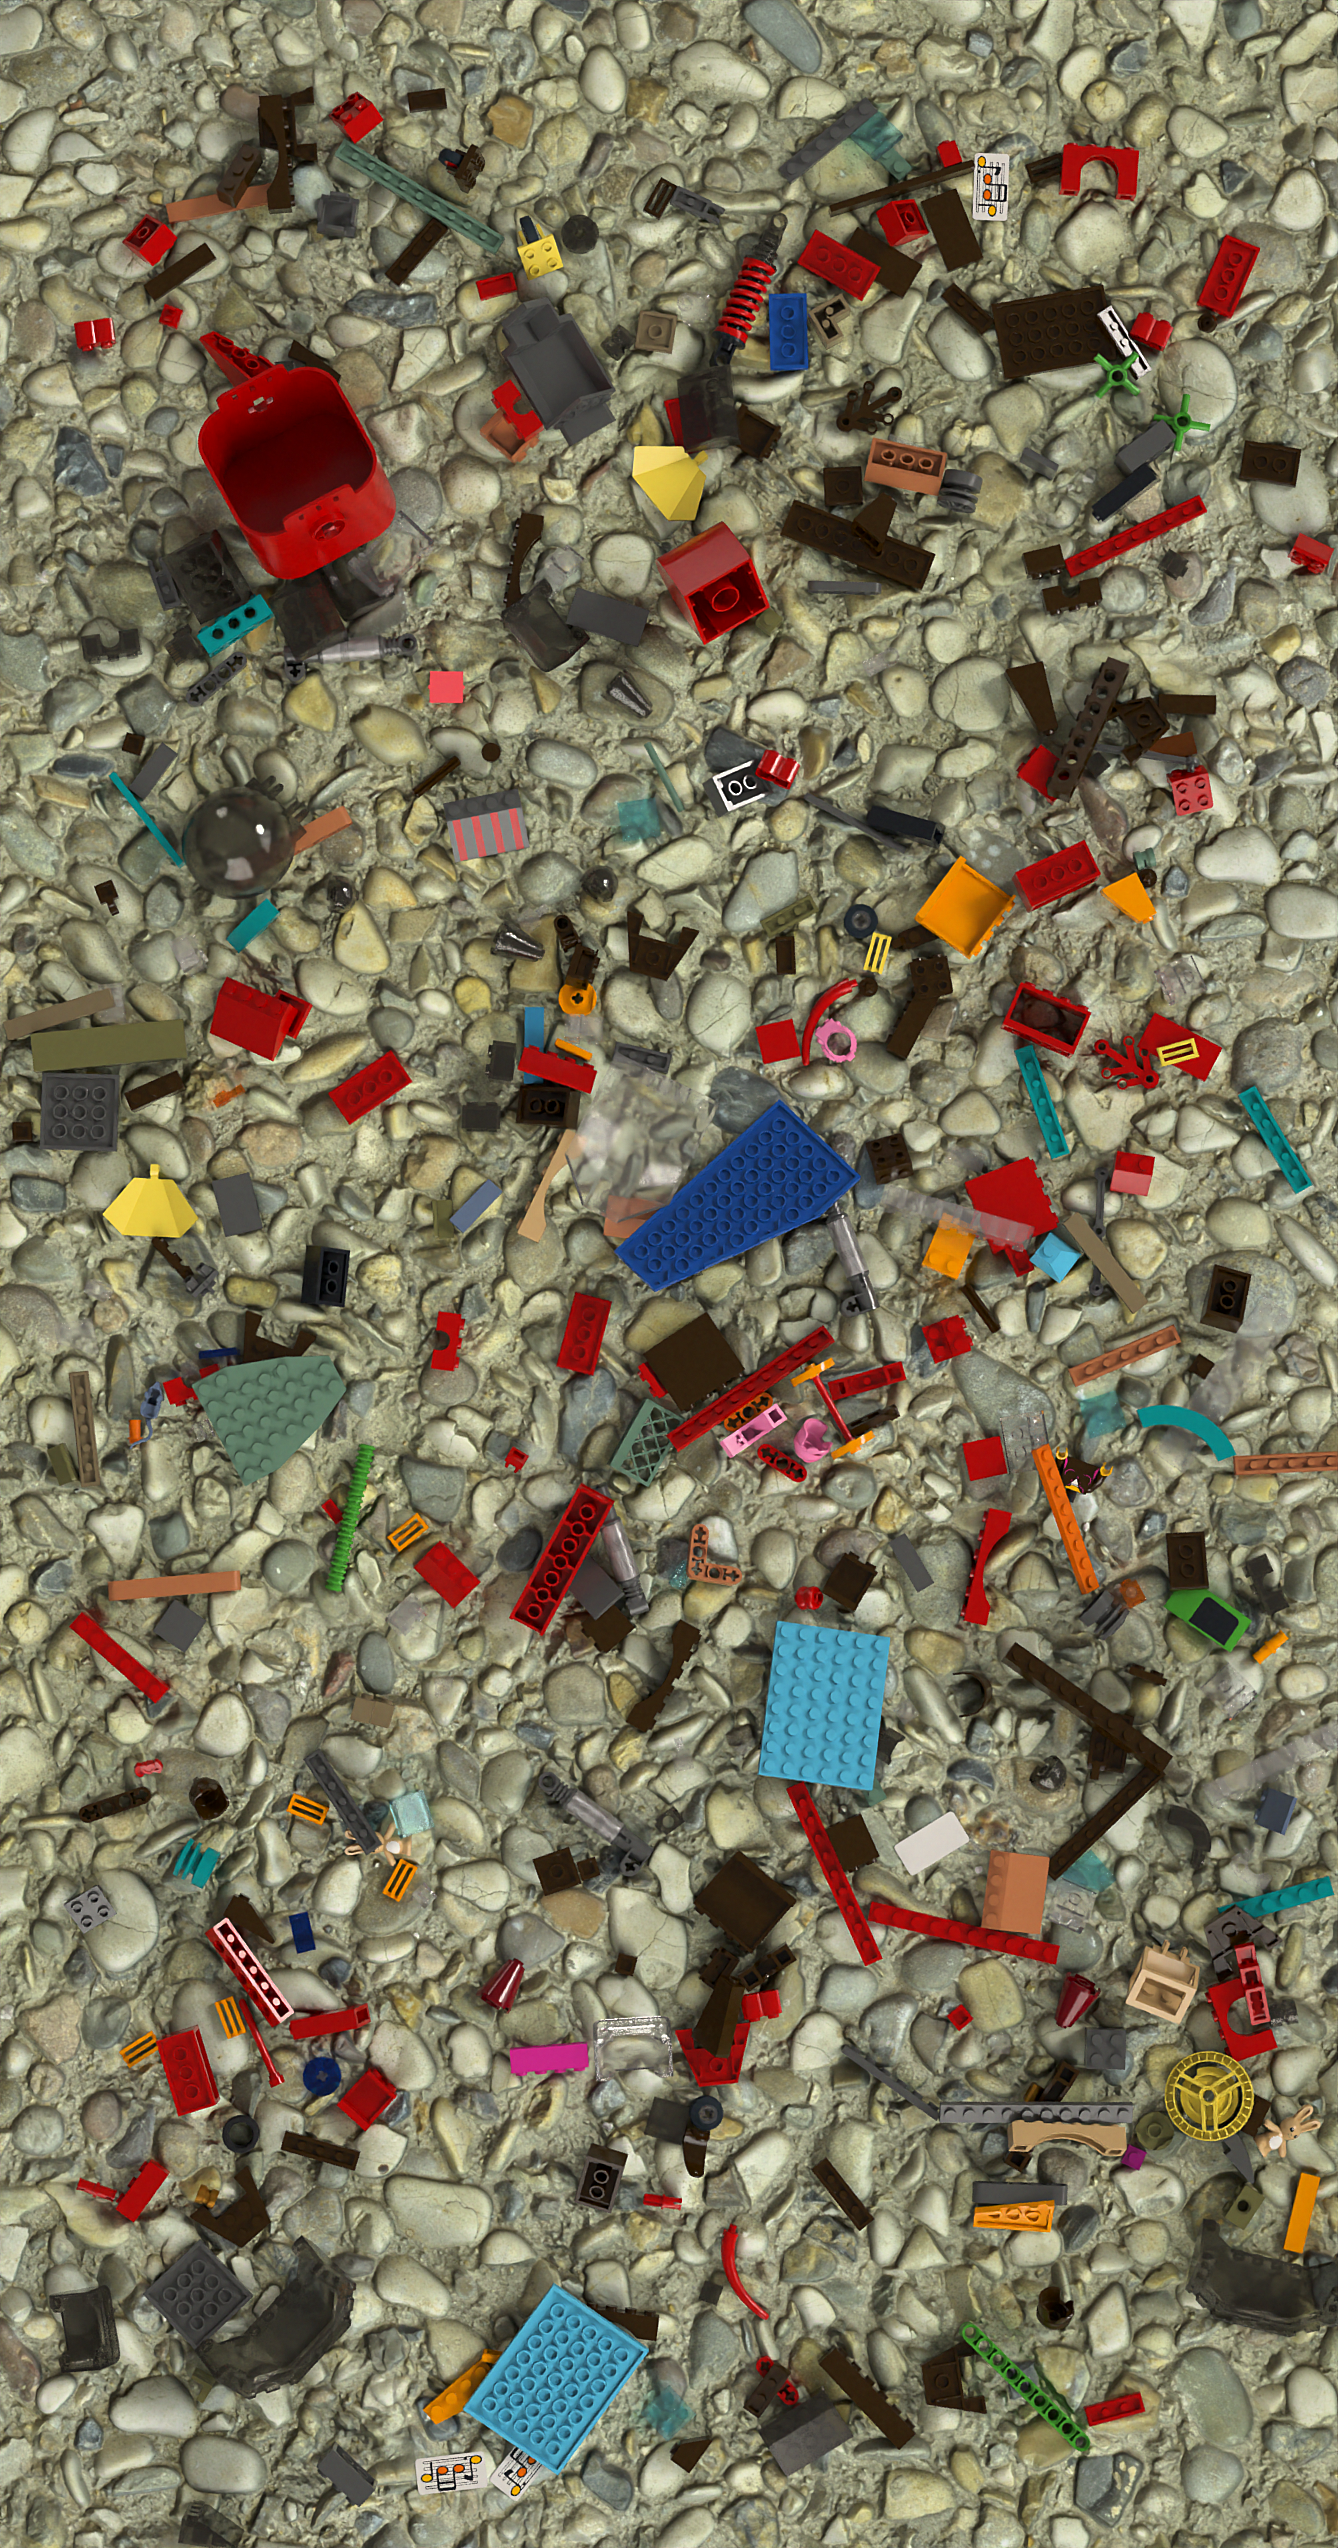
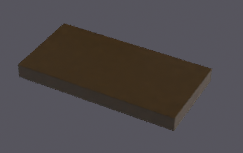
(952, 230)
(897, 269)

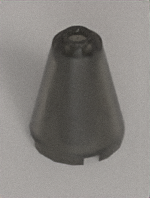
(628, 695)
(516, 944)

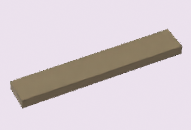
(59, 1014)
(1105, 1262)
(84, 1429)

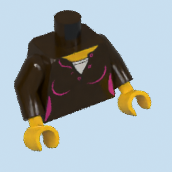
(1079, 1475)

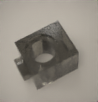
(1173, 565)
(673, 1812)

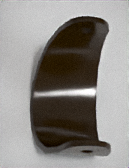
(987, 1688)
(694, 2151)

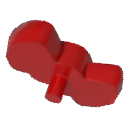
(148, 1767)

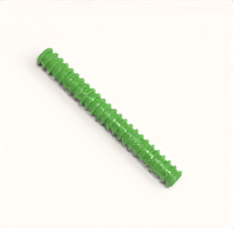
(350, 1517)

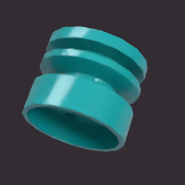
(196, 1863)

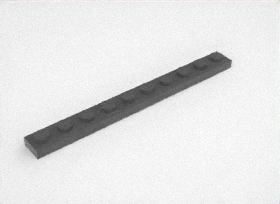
(1036, 2111)

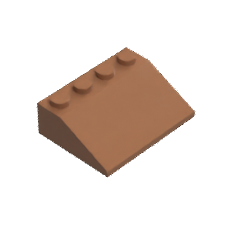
(1015, 1892)

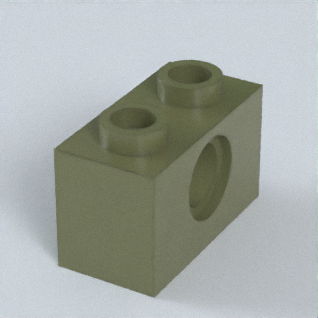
(1242, 2217)

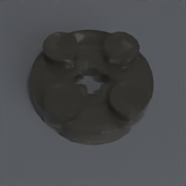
(587, 226)

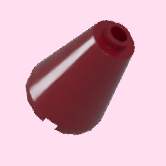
(503, 1985)
(1074, 1999)

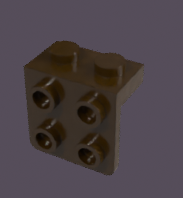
(931, 977)
(889, 1158)

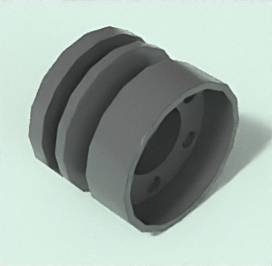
(959, 491)
(1104, 1615)

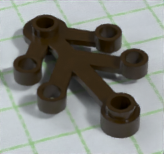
(866, 410)

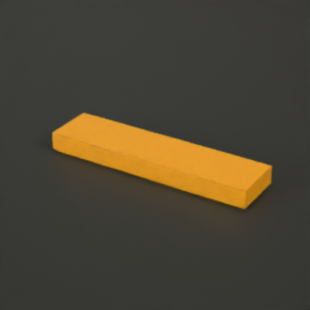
(1301, 2212)

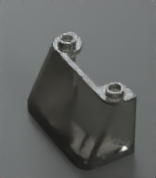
(346, 591)
(542, 629)
(87, 2329)

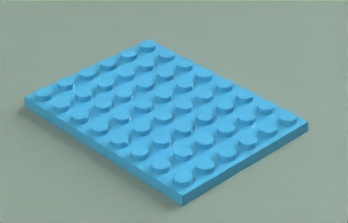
(823, 1706)
(555, 2379)

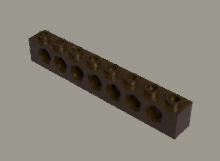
(1065, 788)

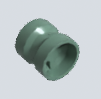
(1144, 859)

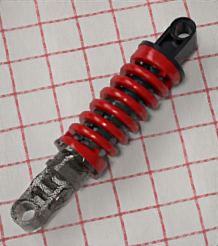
(747, 292)

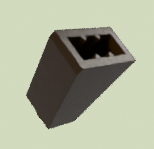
(875, 521)

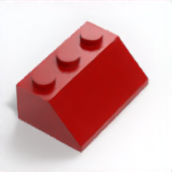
(447, 1574)

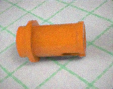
(134, 1431)

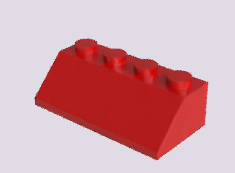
(556, 1069)

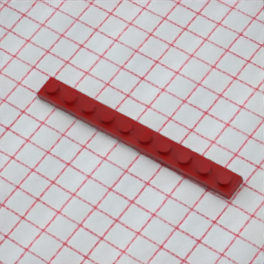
(750, 1388)
(834, 1873)
(963, 1932)

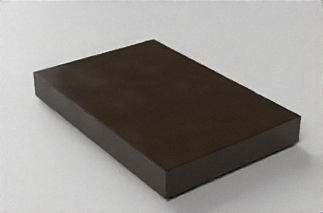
(1270, 463)
(1187, 1561)

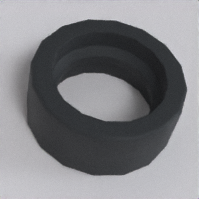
(226, 2134)

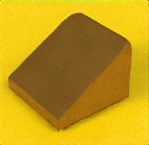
(1033, 2092)

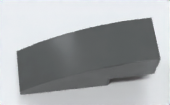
(1239, 2156)

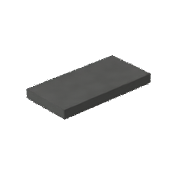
(607, 617)

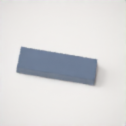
(475, 1206)

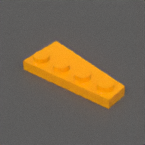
(1020, 2216)
(457, 2394)

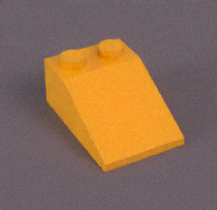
(948, 1252)

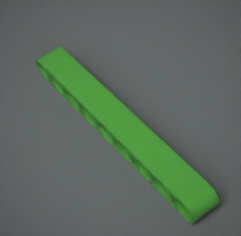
(1029, 2394)

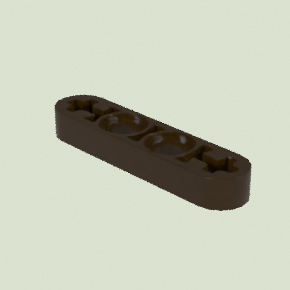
(116, 1807)

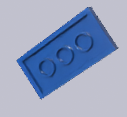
(788, 331)

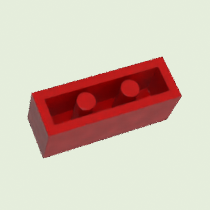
(141, 2189)

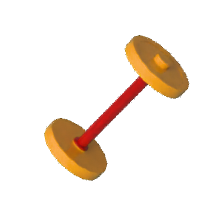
(813, 1372)

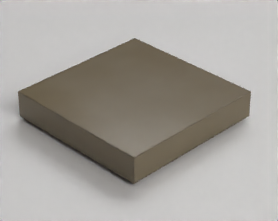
(655, 332)

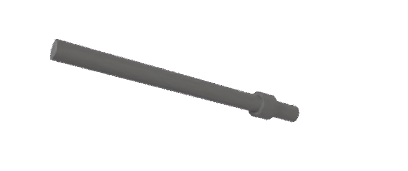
(888, 840)

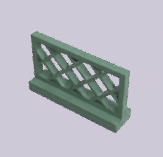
(630, 1435)

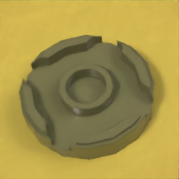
(1154, 2130)

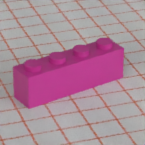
(549, 2057)

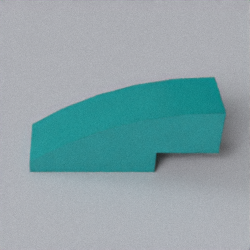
(253, 925)

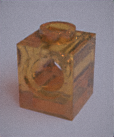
(1139, 1596)

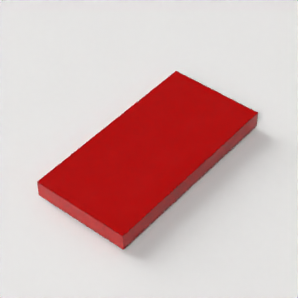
(839, 265)
(1228, 276)
(1164, 1032)
(370, 1087)
(584, 1333)

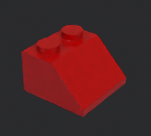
(901, 222)
(150, 239)
(1131, 1173)

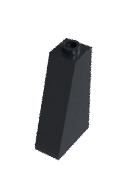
(1125, 493)
(905, 826)

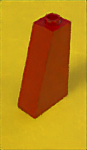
(330, 2021)

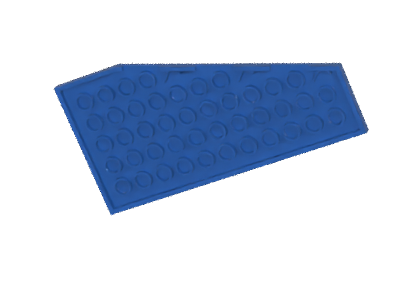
(750, 1193)

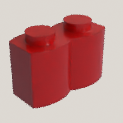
(1151, 331)
(95, 333)
(777, 769)
(761, 2004)

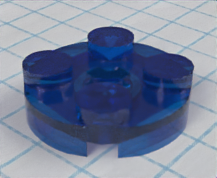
(331, 2082)

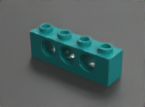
(230, 635)

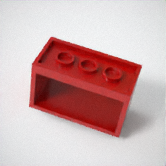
(1056, 876)
(1038, 1037)
(188, 2070)

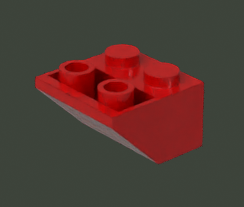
(356, 117)
(1310, 553)

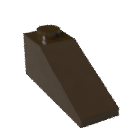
(246, 1915)

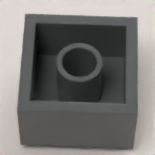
(1105, 2048)

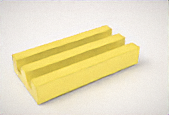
(873, 969)
(1162, 1057)

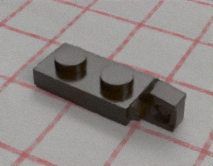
(913, 938)
(173, 1259)
(873, 1420)
(1097, 1754)

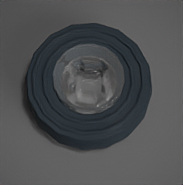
(860, 928)
(699, 2112)

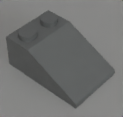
(736, 788)

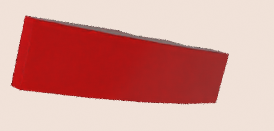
(1252, 1983)

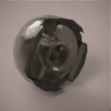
(600, 882)
(342, 894)
(1050, 1776)

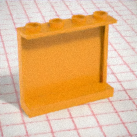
(964, 909)

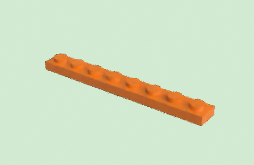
(1065, 1518)

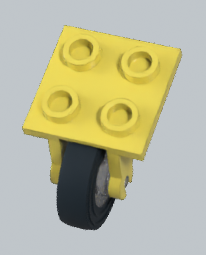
(538, 255)

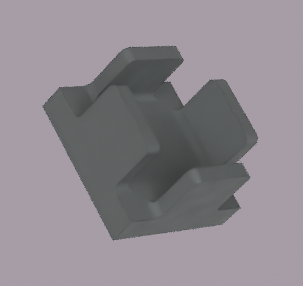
(337, 214)

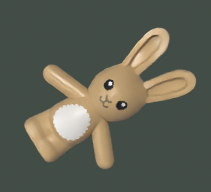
(391, 1844)
(1288, 2129)

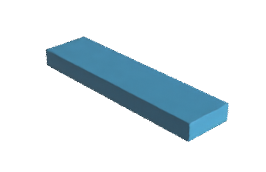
(534, 1036)

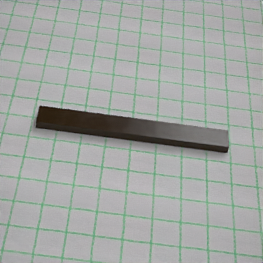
(901, 188)
(1102, 1821)

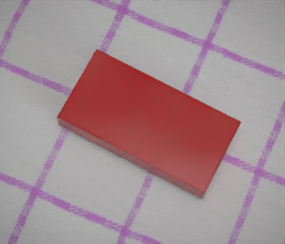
(496, 286)

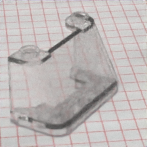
(391, 555)
(632, 2045)

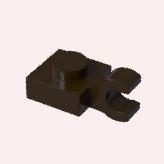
(107, 894)

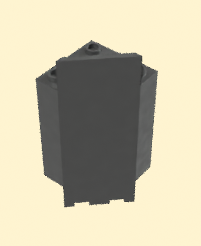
(557, 370)

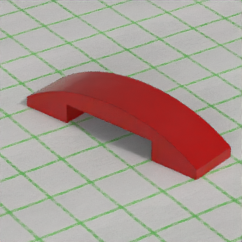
(867, 1381)

